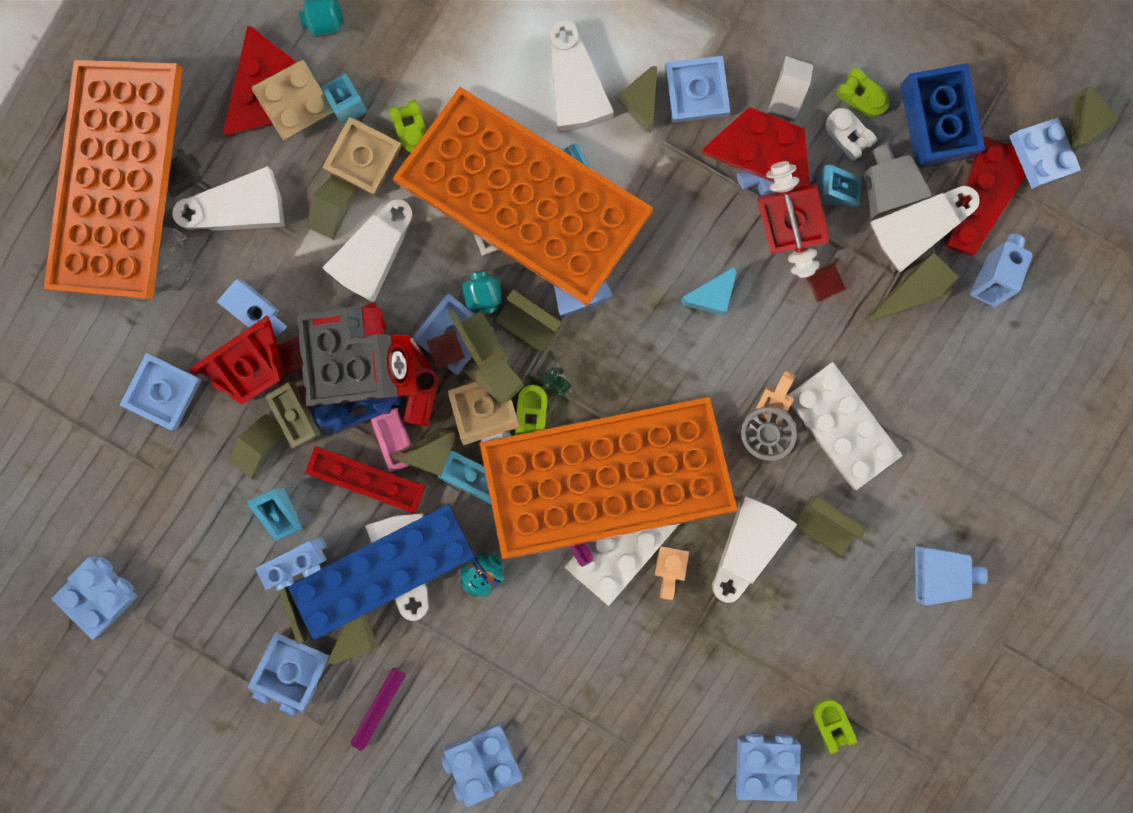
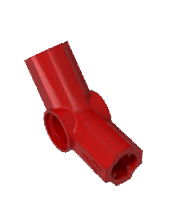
(420, 406)

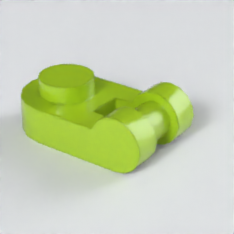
(873, 100)
(410, 134)
(531, 401)
(831, 716)

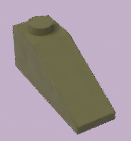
(925, 283)

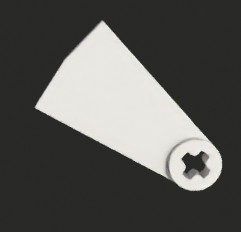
(577, 89)
(238, 204)
(918, 227)
(371, 251)
(384, 527)
(751, 544)

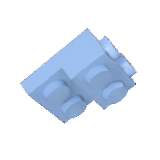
(302, 559)
(94, 596)
(288, 675)
(481, 765)
(767, 767)

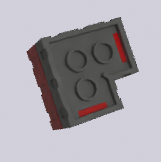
(352, 358)

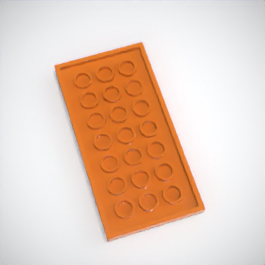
(113, 178)
(523, 195)
(607, 478)

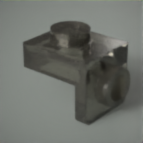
(183, 173)

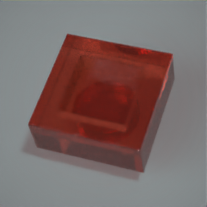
(826, 282)
(446, 349)

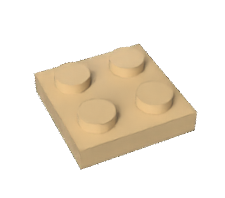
(293, 100)
(362, 156)
(480, 414)

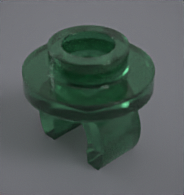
(553, 379)

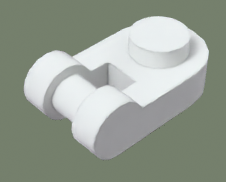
(842, 124)

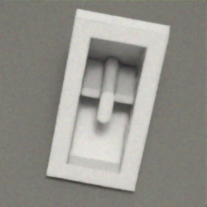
(791, 88)

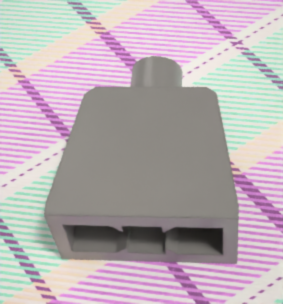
(893, 183)

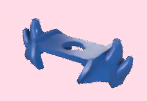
(338, 416)

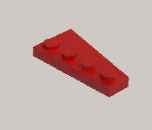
(995, 178)

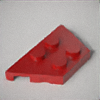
(257, 63)
(758, 142)
(245, 363)

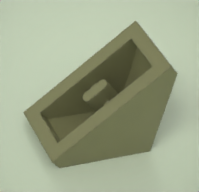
(640, 98)
(1089, 118)
(330, 206)
(497, 380)
(256, 445)
(428, 453)
(353, 641)

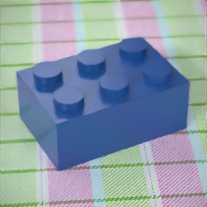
(942, 115)

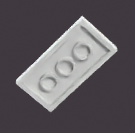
(843, 426)
(617, 561)

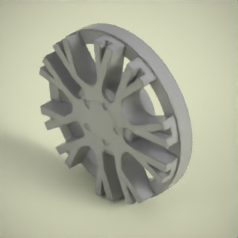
(769, 433)

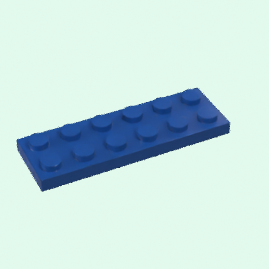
(381, 571)

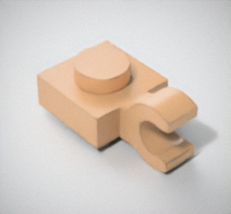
(777, 397)
(671, 566)

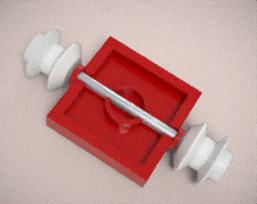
(793, 219)

